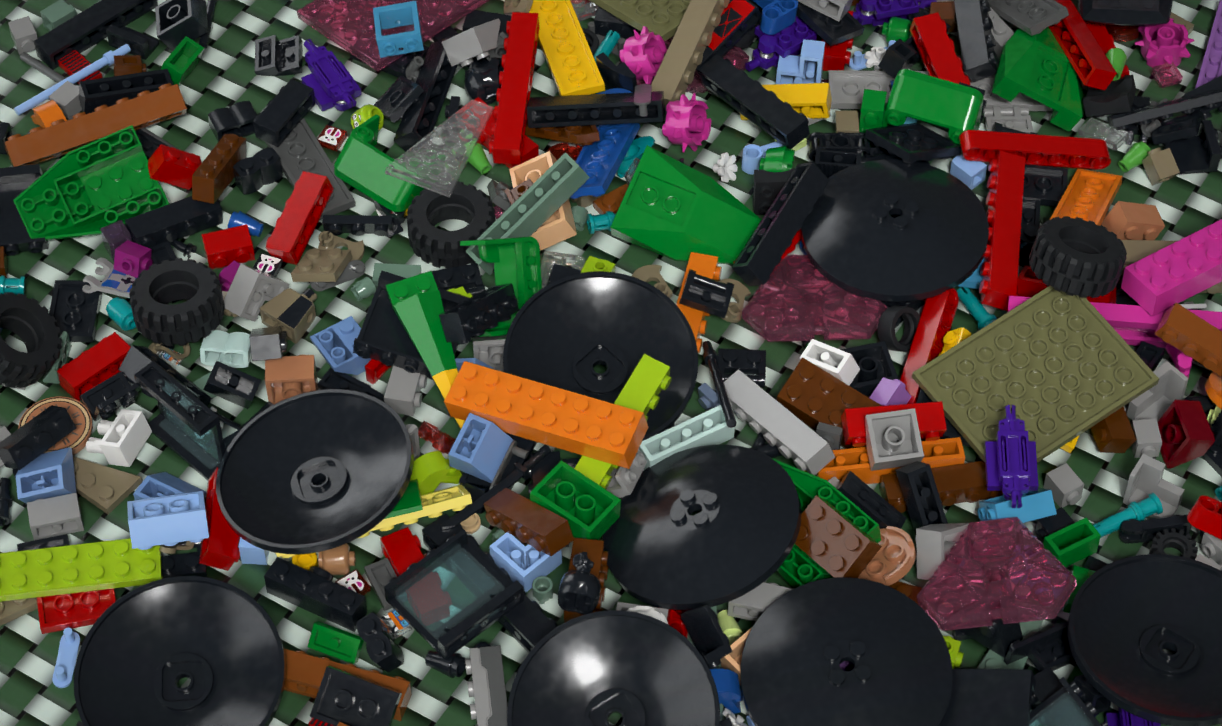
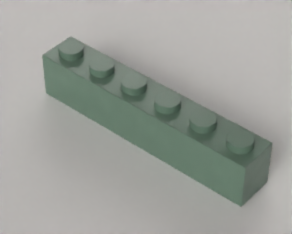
(534, 205)

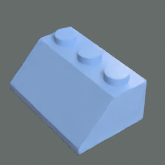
(167, 520)

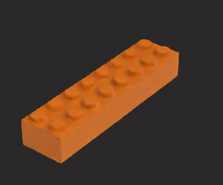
(548, 414)

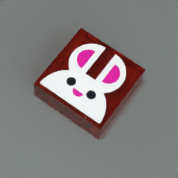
(332, 138)
(354, 582)

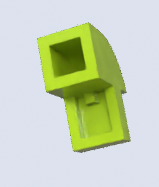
(432, 470)

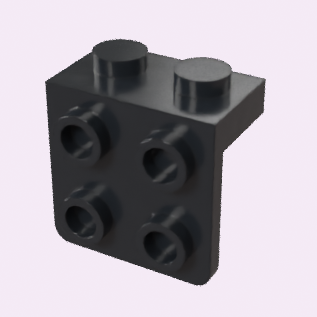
(1197, 153)
(109, 396)
(706, 634)

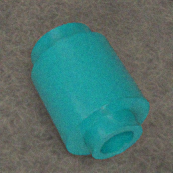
(121, 313)

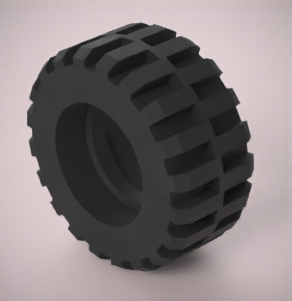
(442, 246)
(1077, 257)
(181, 321)
(37, 332)

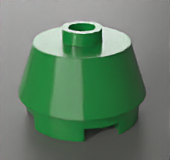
(777, 159)

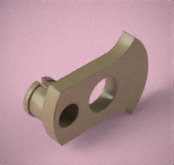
(517, 6)
(330, 241)
(652, 273)
(735, 309)

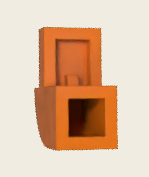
(47, 113)

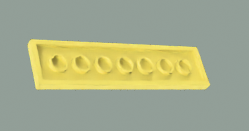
(433, 506)

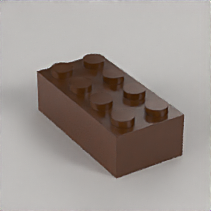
(820, 397)

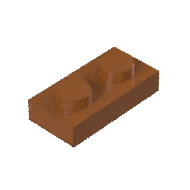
(611, 200)

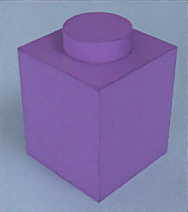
(890, 393)

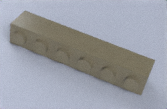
(688, 48)

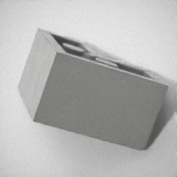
(250, 291)
(1159, 398)
(1147, 479)

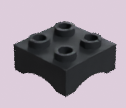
(1113, 100)
(766, 188)

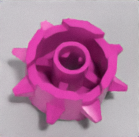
(1164, 43)
(643, 54)
(687, 122)

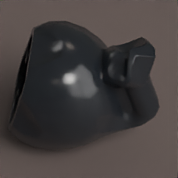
(579, 588)

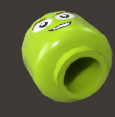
(365, 113)

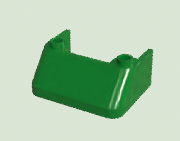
(933, 102)
(365, 168)
(515, 263)

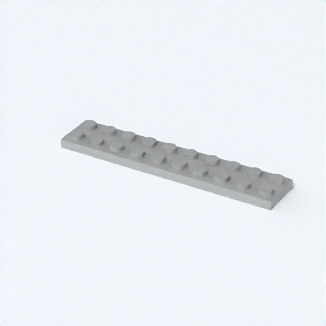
(848, 90)

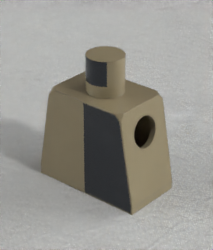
(291, 312)

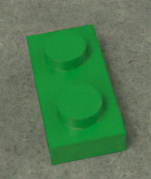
(335, 642)

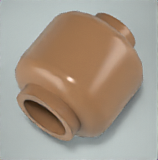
(337, 560)

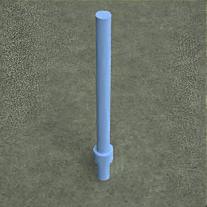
(107, 59)

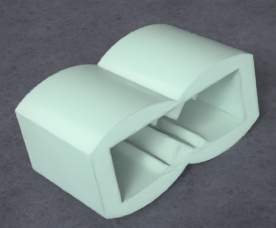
(226, 348)

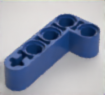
(777, 14)

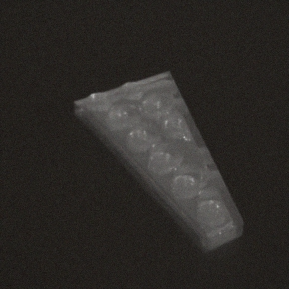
(443, 153)

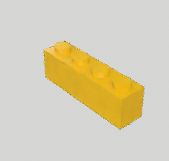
(809, 99)

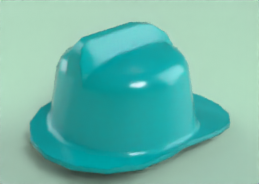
(636, 150)

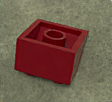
(1184, 433)

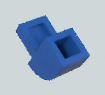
(728, 689)

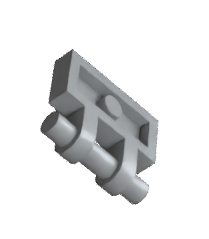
(1014, 118)

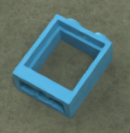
(397, 16)
(1034, 506)

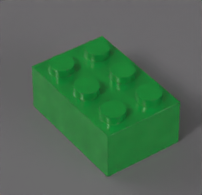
(579, 500)

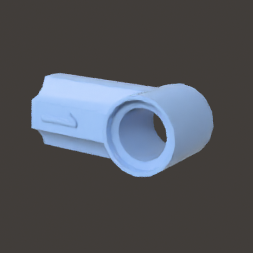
(752, 156)

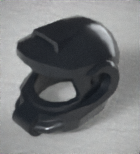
(483, 80)

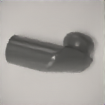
(413, 68)

